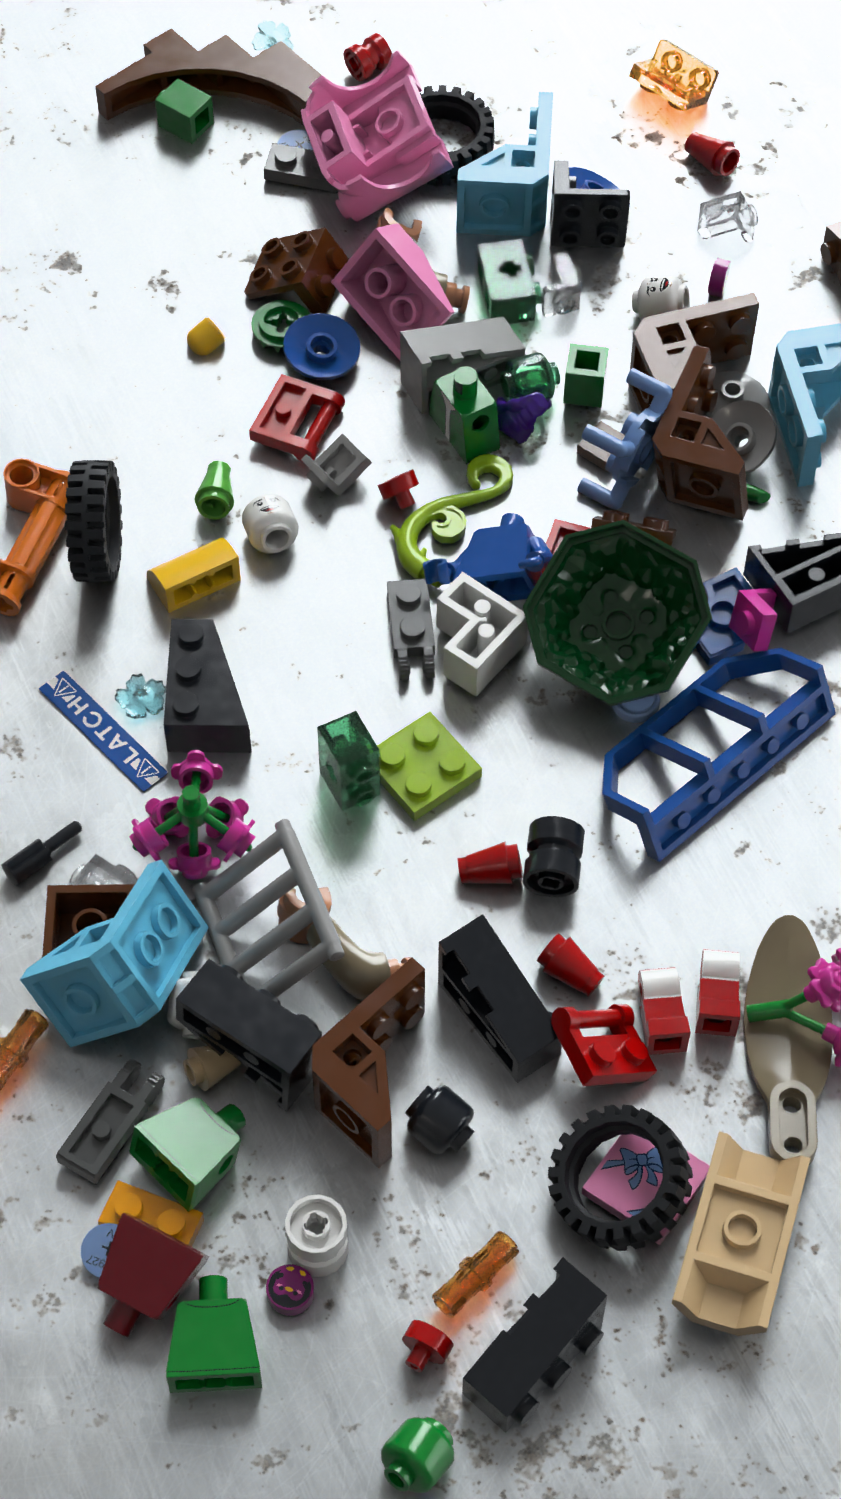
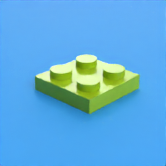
(425, 766)

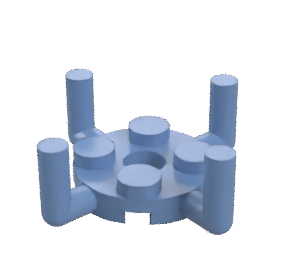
(634, 450)

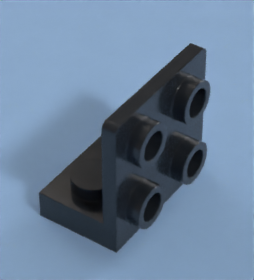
(586, 215)

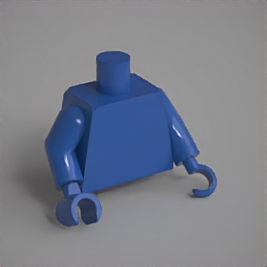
(499, 557)

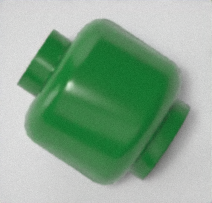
(417, 1455)

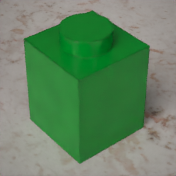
(184, 111)
(585, 375)

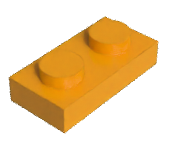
(154, 1210)

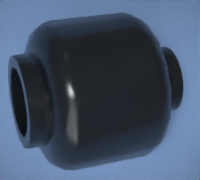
(440, 1119)

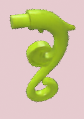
(448, 510)

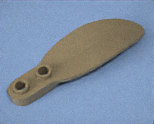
(784, 1056)

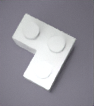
(483, 629)

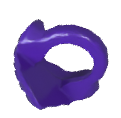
(519, 415)

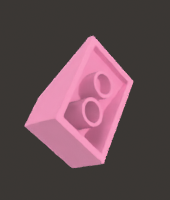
(393, 286)

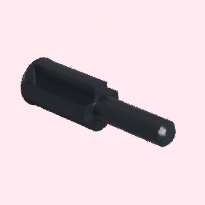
(37, 854)

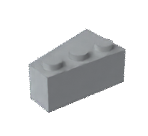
(445, 348)

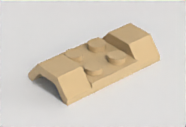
(739, 1239)

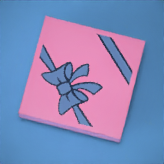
(631, 1177)

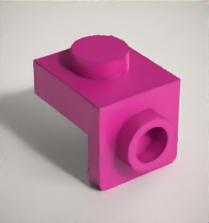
(754, 617)

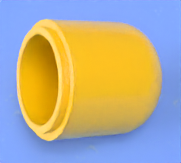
(205, 337)

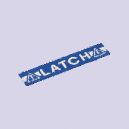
(103, 731)

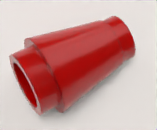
(713, 153)
(491, 865)
(570, 965)

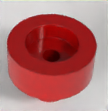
(399, 487)
(426, 1345)

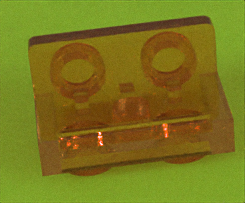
(676, 76)

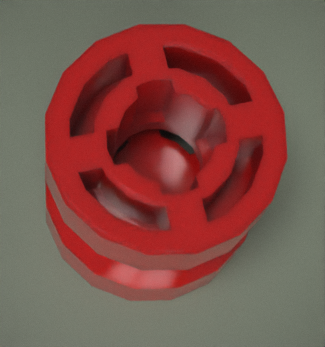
(367, 57)

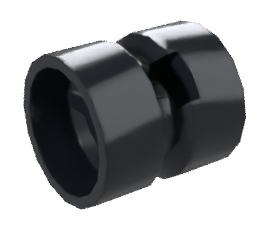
(554, 856)

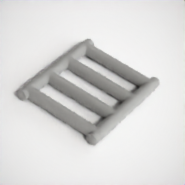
(313, 911)

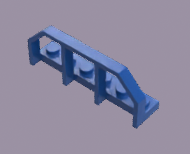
(738, 766)

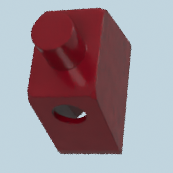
(145, 1273)

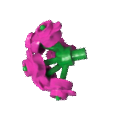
(188, 812)

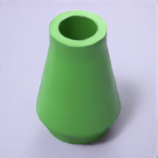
(215, 493)

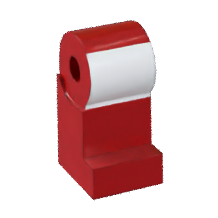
(718, 993)
(662, 1011)

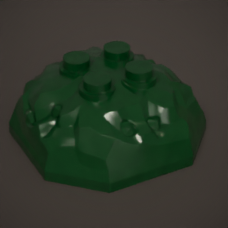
(617, 613)

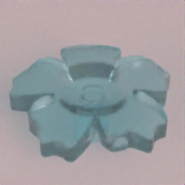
(270, 35)
(141, 696)

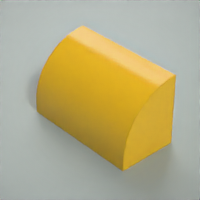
(195, 574)

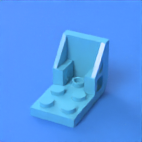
(509, 185)
(803, 391)
(120, 968)

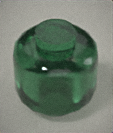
(529, 375)

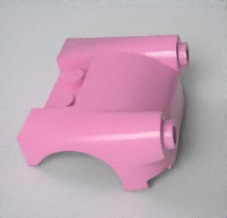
(374, 138)

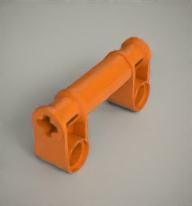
(39, 492)

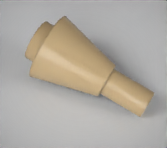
(207, 1067)

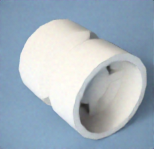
(317, 1235)

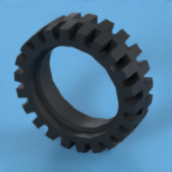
(468, 112)
(93, 521)
(584, 1141)

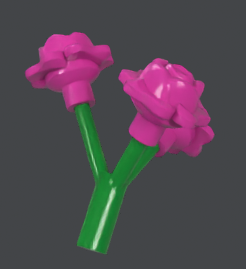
(825, 987)

